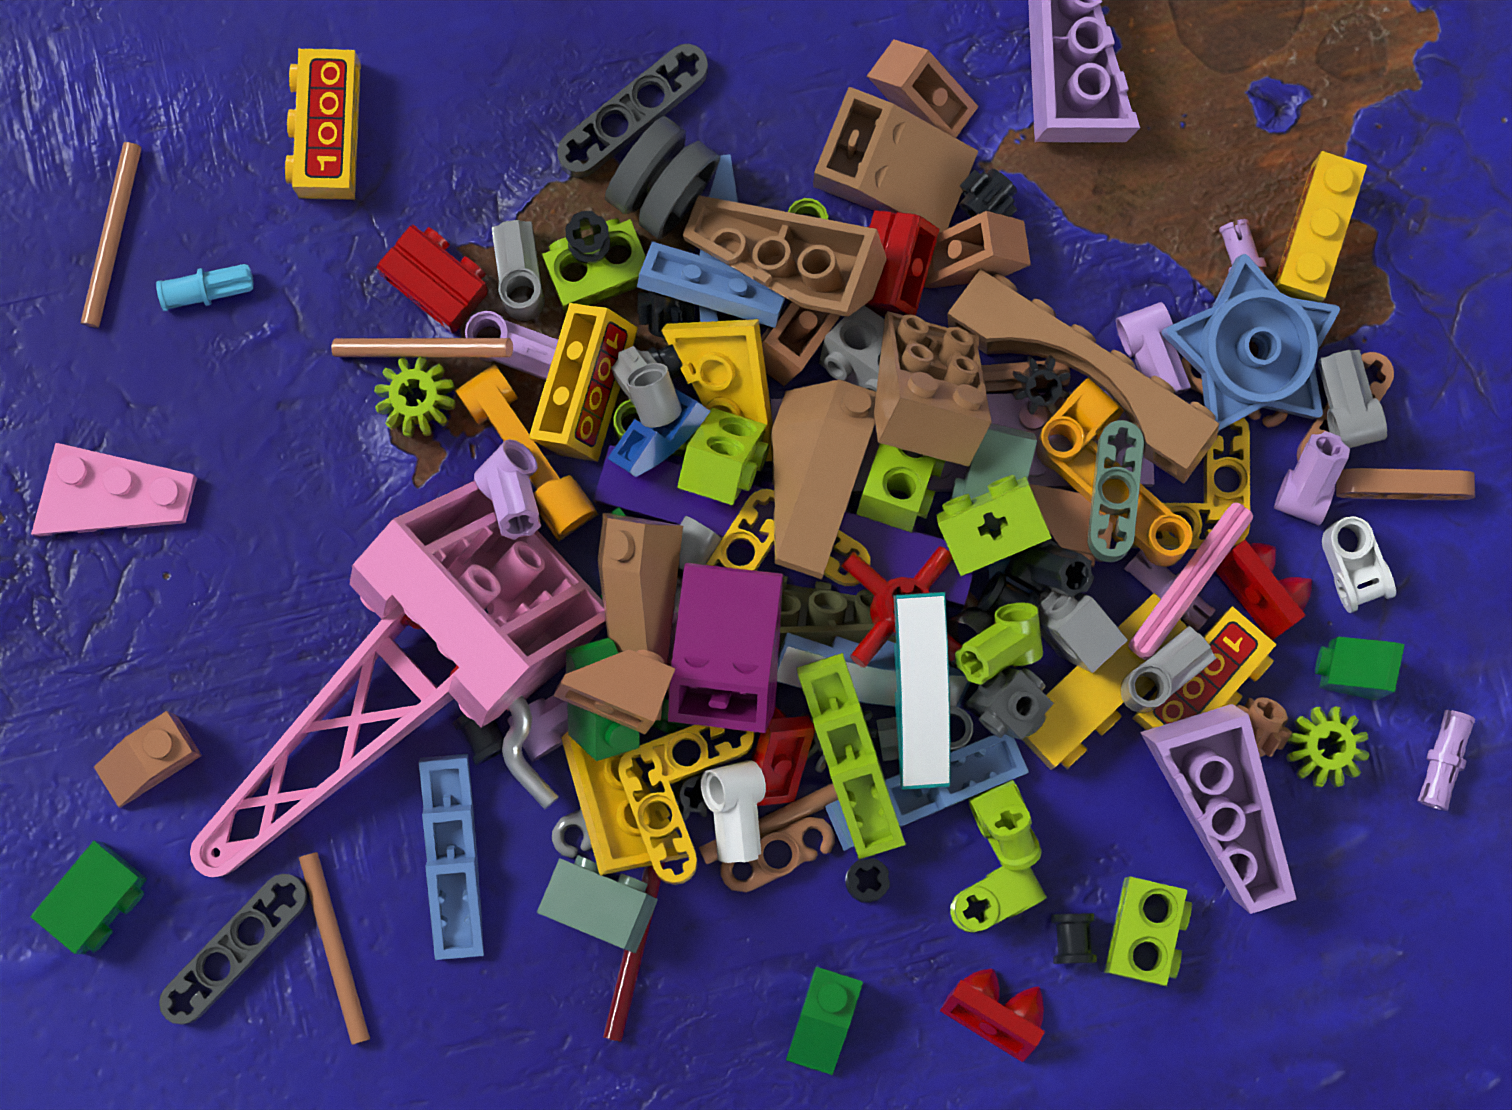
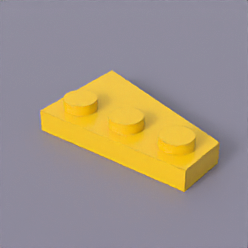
(725, 367)
(608, 813)

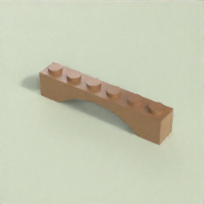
(1006, 322)

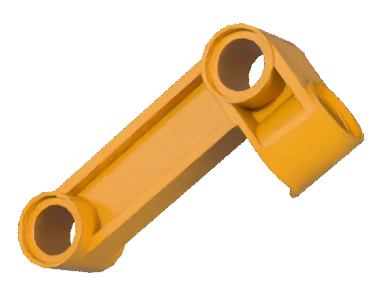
(1082, 422)
(558, 500)

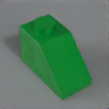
(1360, 667)
(594, 733)
(824, 1020)

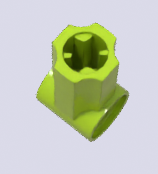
(1010, 641)

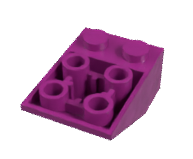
(726, 648)

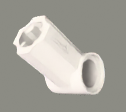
(733, 797)

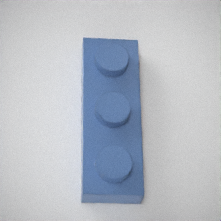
(708, 284)

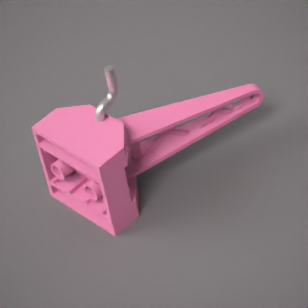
(437, 575)

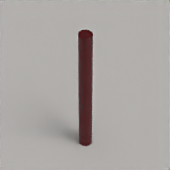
(629, 970)

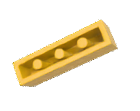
(1090, 700)

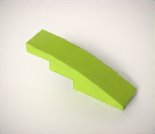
(850, 756)

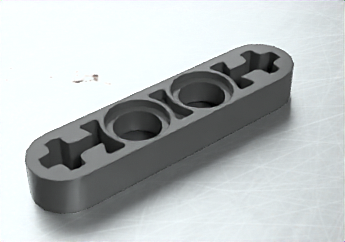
(627, 105)
(239, 954)

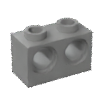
(859, 365)
(1078, 629)

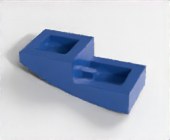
(646, 447)

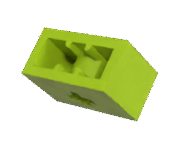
(978, 546)

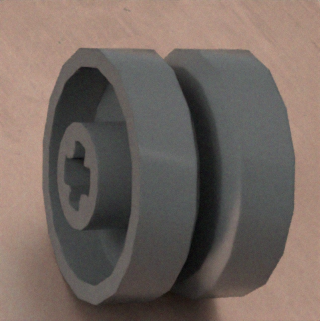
(661, 177)

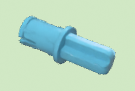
(204, 286)

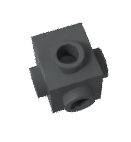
(1012, 703)

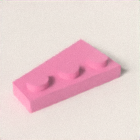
(106, 492)

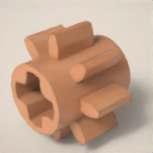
(1267, 724)

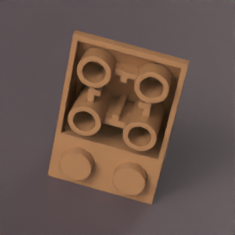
(893, 160)
(930, 390)

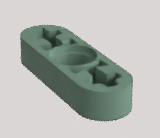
(1132, 458)

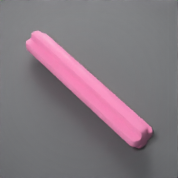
(1190, 581)

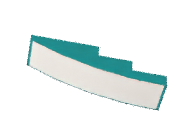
(922, 690)

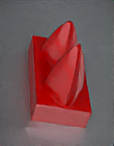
(1269, 601)
(783, 756)
(1009, 1027)

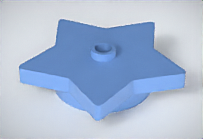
(1287, 342)

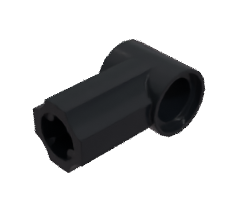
(1051, 568)

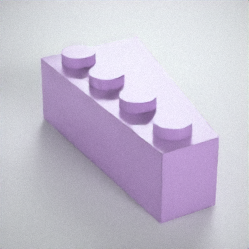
(1076, 75)
(1224, 793)

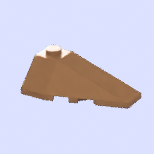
(799, 256)
(816, 461)
(639, 582)

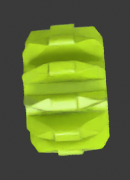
(405, 381)
(1342, 736)

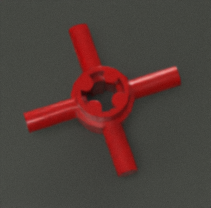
(883, 603)

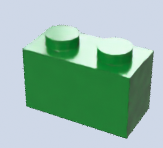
(90, 899)

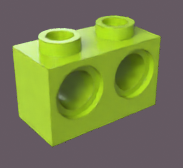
(602, 278)
(723, 456)
(896, 470)
(1133, 928)

